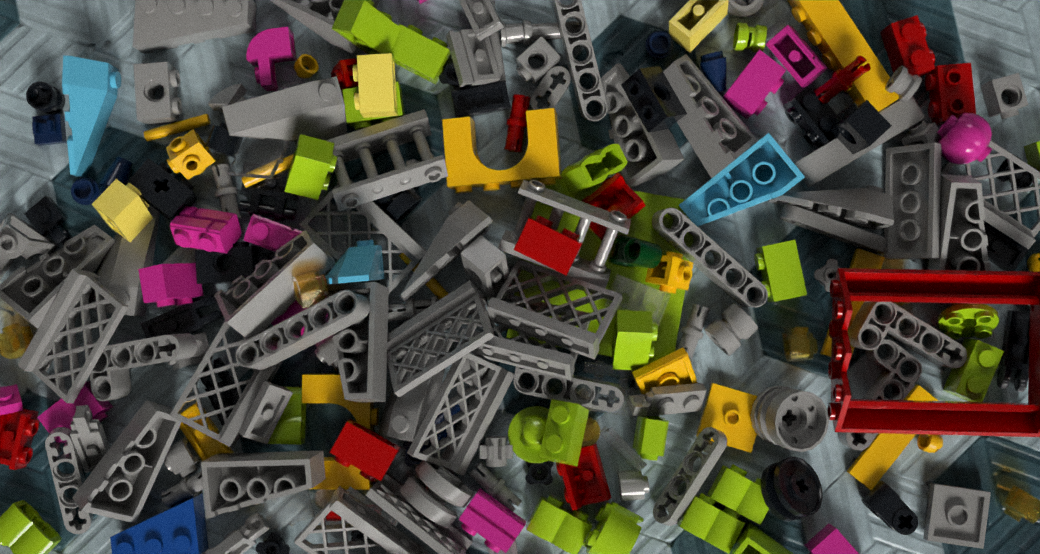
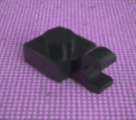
(47, 220)

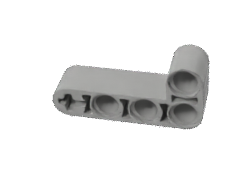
(910, 337)
(111, 373)
(890, 375)
(569, 392)

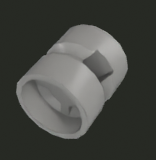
(731, 329)

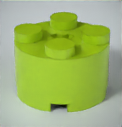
(614, 532)

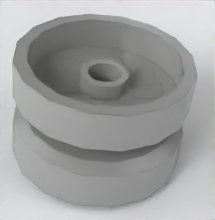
(436, 493)

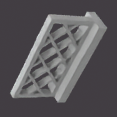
(1001, 219)
(382, 221)
(61, 324)
(540, 324)
(428, 328)
(528, 356)
(472, 418)
(229, 433)
(358, 518)
(442, 540)

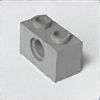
(148, 79)
(485, 266)

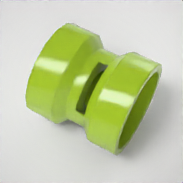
(749, 37)

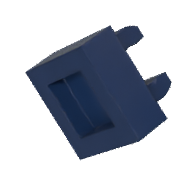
(49, 129)

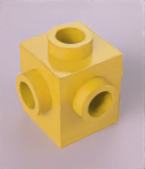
(189, 155)
(671, 273)

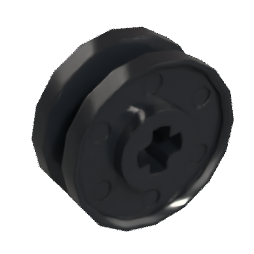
(791, 489)

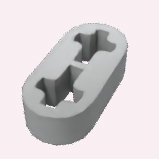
(546, 83)

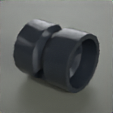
(401, 203)

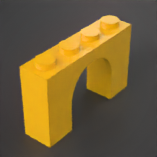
(539, 163)
(328, 389)

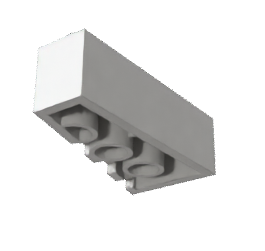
(181, 22)
(710, 122)
(269, 289)
(130, 466)

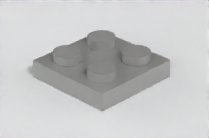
(957, 515)

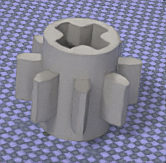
(496, 451)

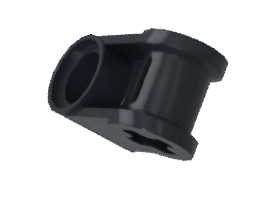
(888, 507)

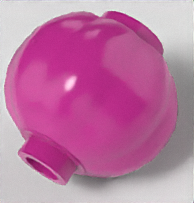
(965, 138)

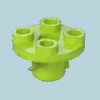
(968, 320)
(527, 433)

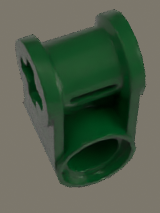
(635, 252)

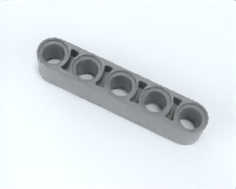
(588, 65)
(835, 155)
(722, 260)
(290, 330)

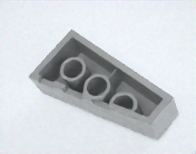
(961, 226)
(364, 345)
(253, 478)

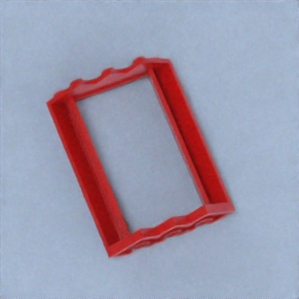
(931, 416)

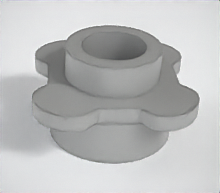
(822, 274)

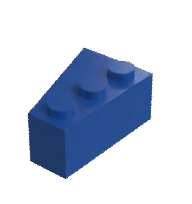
(170, 532)

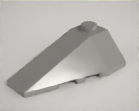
(319, 17)
(304, 109)
(858, 206)
(460, 228)
(121, 265)
(405, 414)

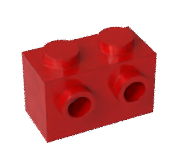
(908, 47)
(950, 91)
(548, 245)
(364, 450)

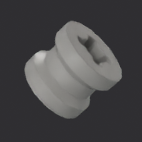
(903, 83)

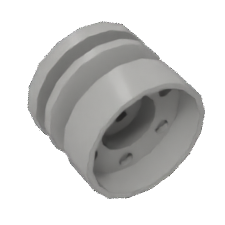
(790, 418)

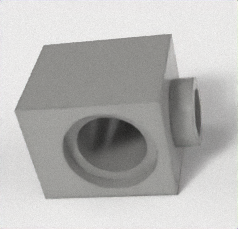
(540, 49)
(1013, 88)

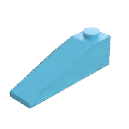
(92, 96)
(750, 179)
(358, 264)

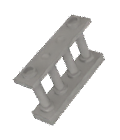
(379, 138)
(591, 272)

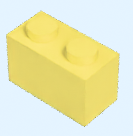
(696, 21)
(376, 85)
(123, 209)

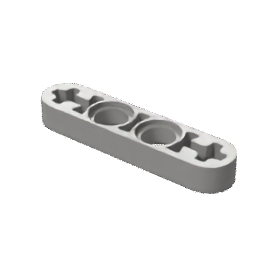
(833, 229)
(686, 473)
(65, 481)

